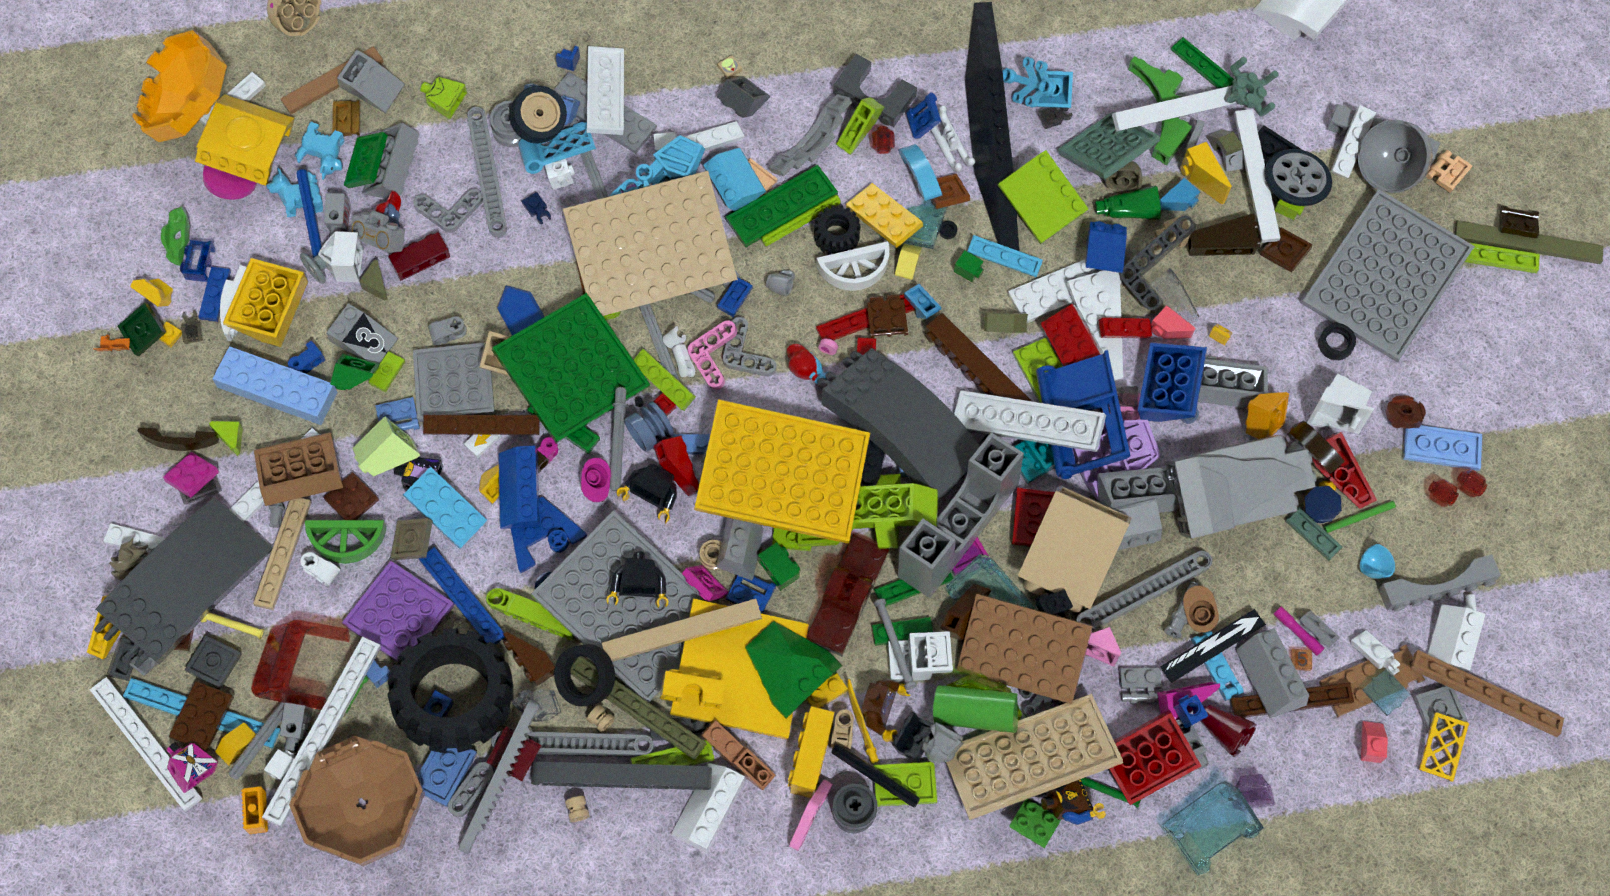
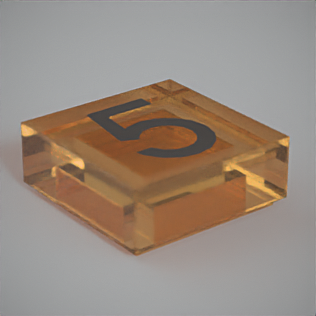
(1302, 659)

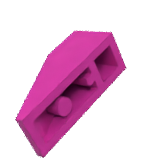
(1169, 698)

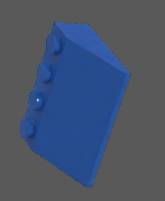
(1171, 382)

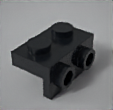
(911, 735)

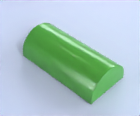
(976, 709)

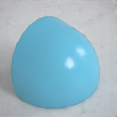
(1377, 562)

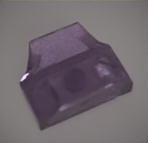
(1256, 790)

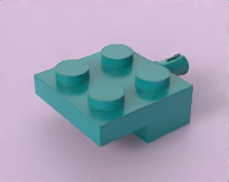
(1036, 459)

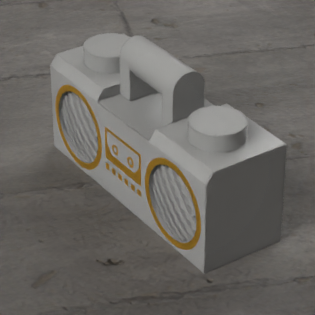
(378, 234)

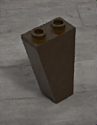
(1226, 238)

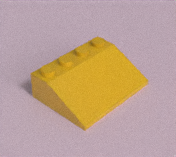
(266, 301)

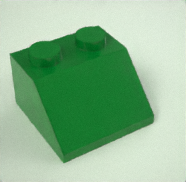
(352, 371)

